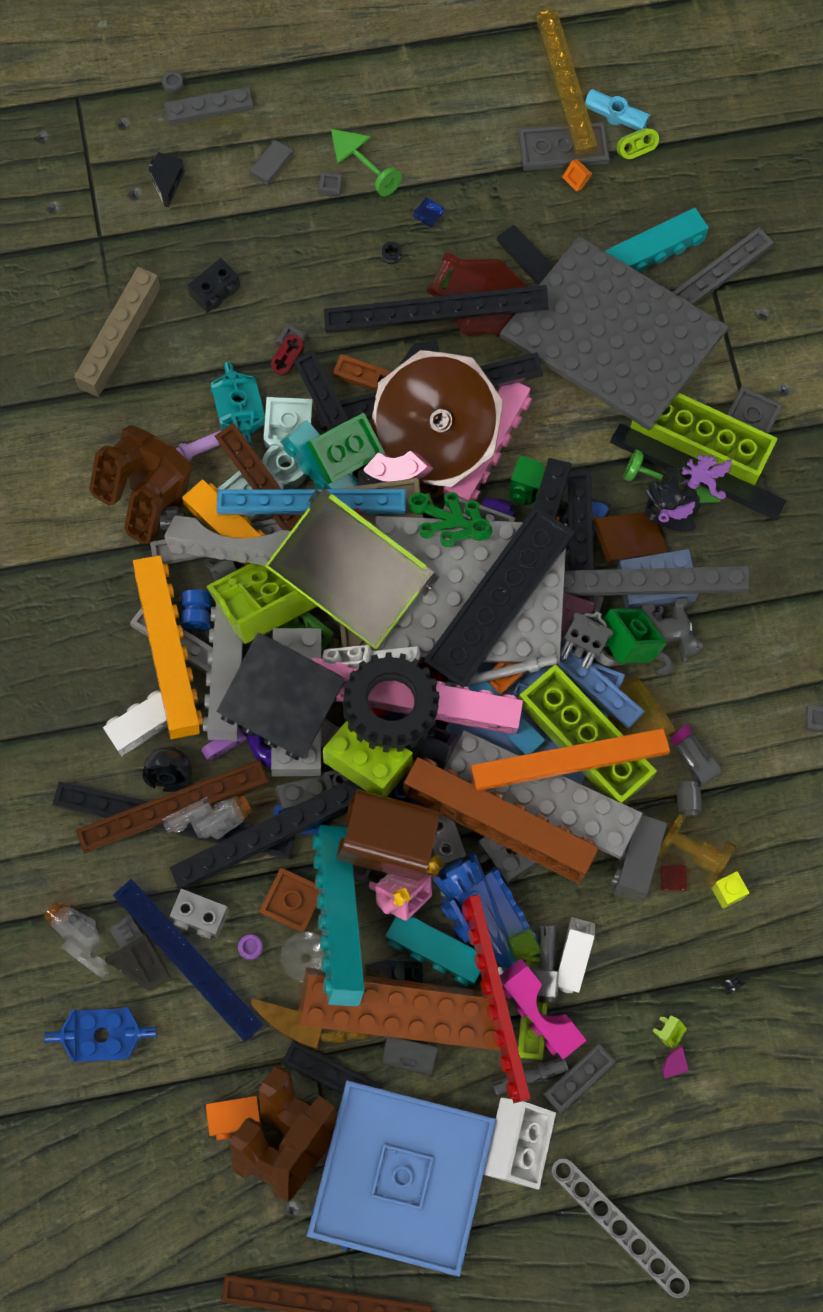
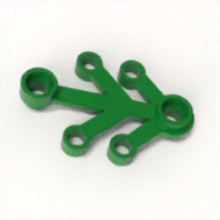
(478, 529)

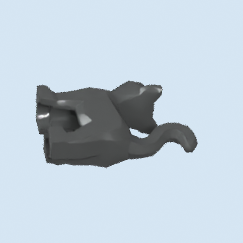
(674, 629)

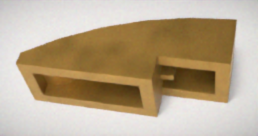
(286, 1022)

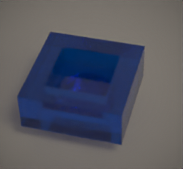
(428, 212)

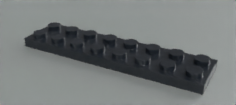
(499, 597)

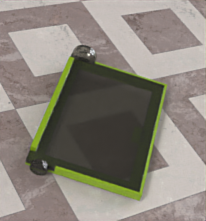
(350, 568)

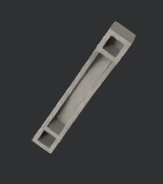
(190, 537)

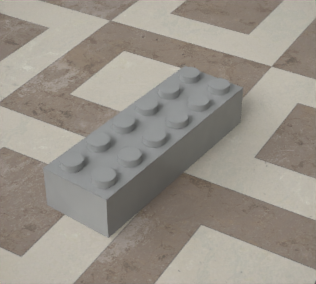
(308, 643)

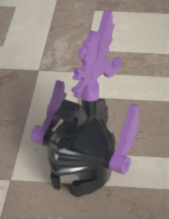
(680, 501)

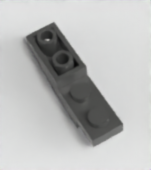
(300, 791)

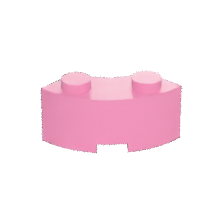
(400, 468)

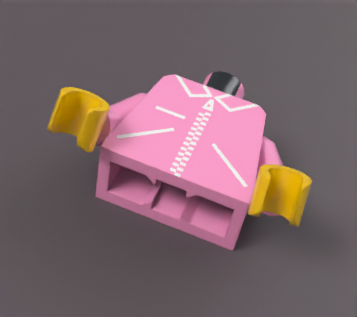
(404, 895)

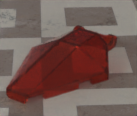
(473, 277)

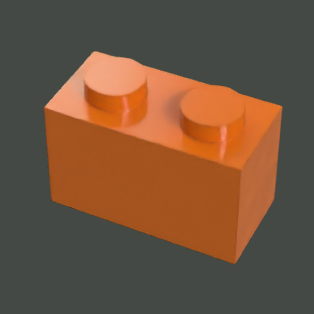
(227, 1116)

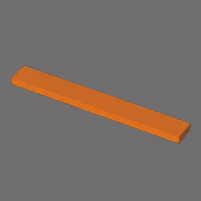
(569, 759)

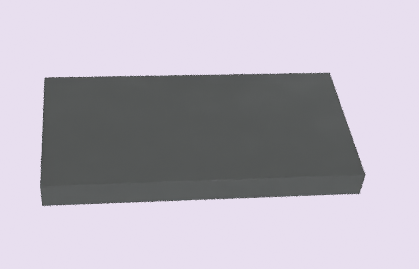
(554, 149)

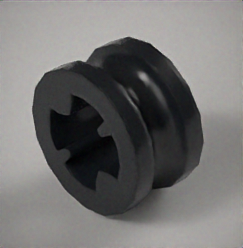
(396, 249)
(733, 984)

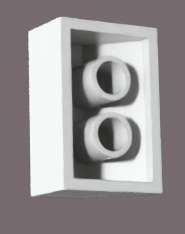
(519, 1143)

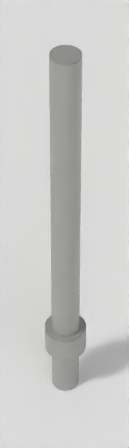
(531, 665)

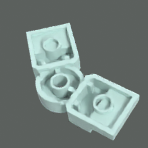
(280, 419)

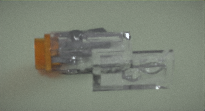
(209, 820)
(80, 934)

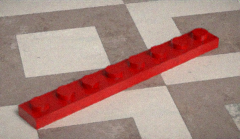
(497, 1008)

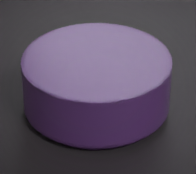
(250, 947)

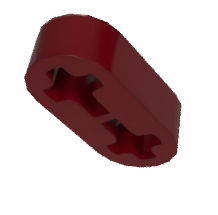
(283, 351)

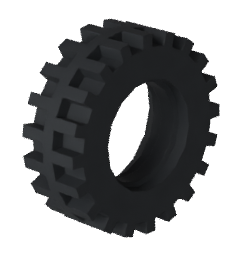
(380, 731)

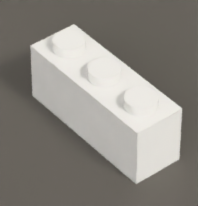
(137, 724)

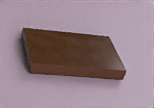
(628, 537)

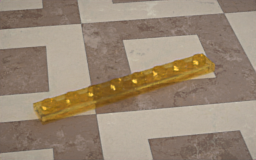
(566, 82)

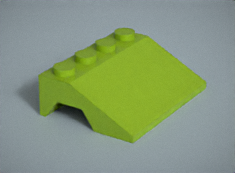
(257, 600)

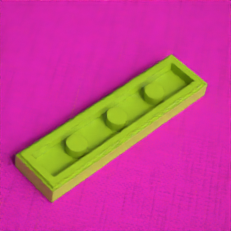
(529, 1044)

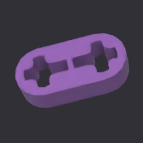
(220, 747)

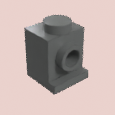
(219, 568)

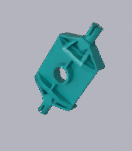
(246, 415)

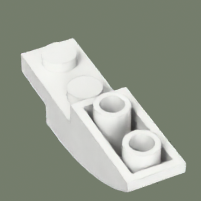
(354, 655)

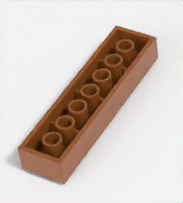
(500, 820)
(402, 1011)

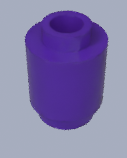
(499, 505)

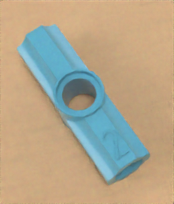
(624, 115)

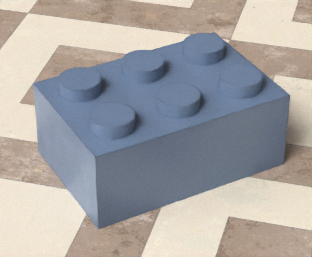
(674, 559)

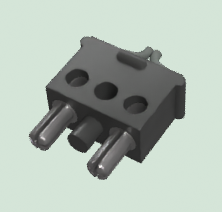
(589, 630)

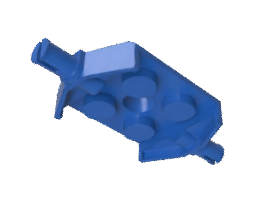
(80, 1032)

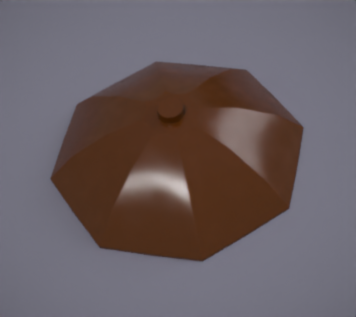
(441, 411)

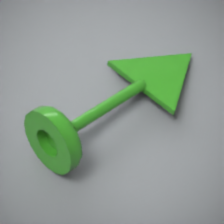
(348, 143)
(634, 466)

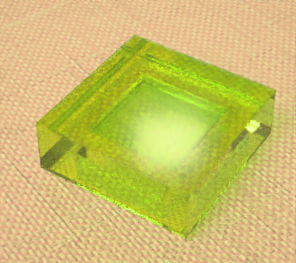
(524, 945)

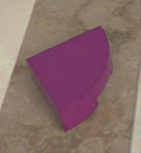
(675, 1063)

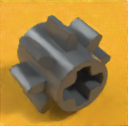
(167, 517)

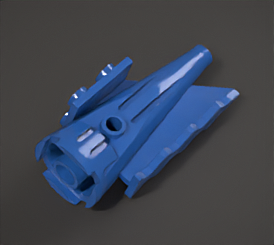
(503, 916)

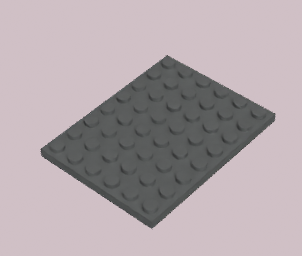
(616, 333)

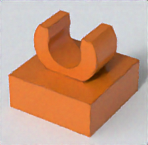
(577, 175)

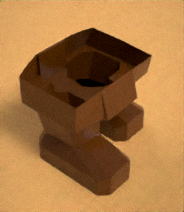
(154, 472)
(299, 1121)

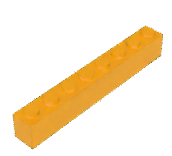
(166, 647)

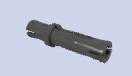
(547, 954)
(540, 1072)

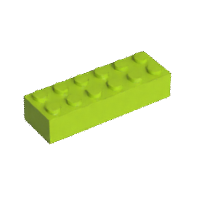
(708, 432)
(574, 720)

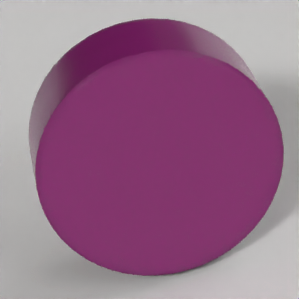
(681, 735)

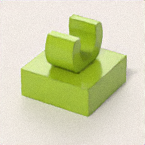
(672, 1031)

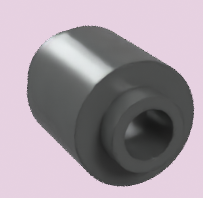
(689, 799)

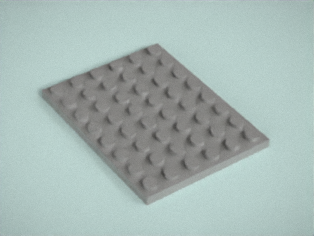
(461, 568)

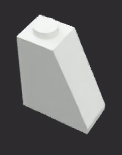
(575, 954)

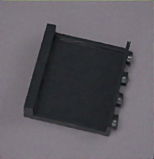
(280, 696)

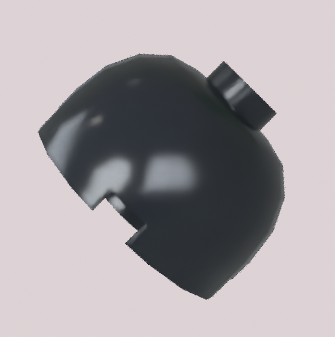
(167, 769)

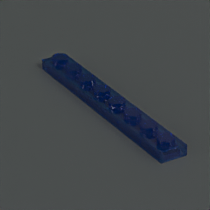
(188, 960)

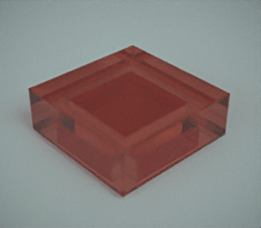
(673, 878)

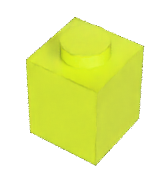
(730, 890)

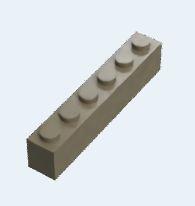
(117, 332)

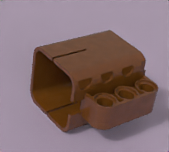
(388, 835)

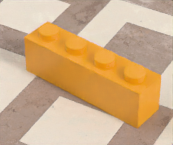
(203, 505)

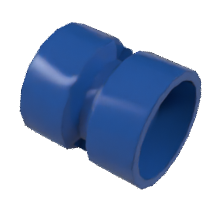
(196, 607)

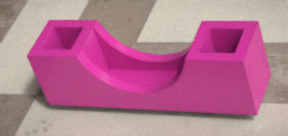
(558, 1030)

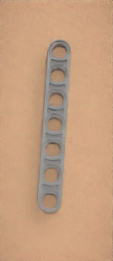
(632, 1232)

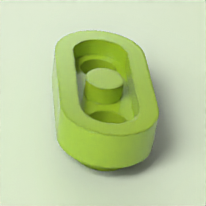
(636, 143)

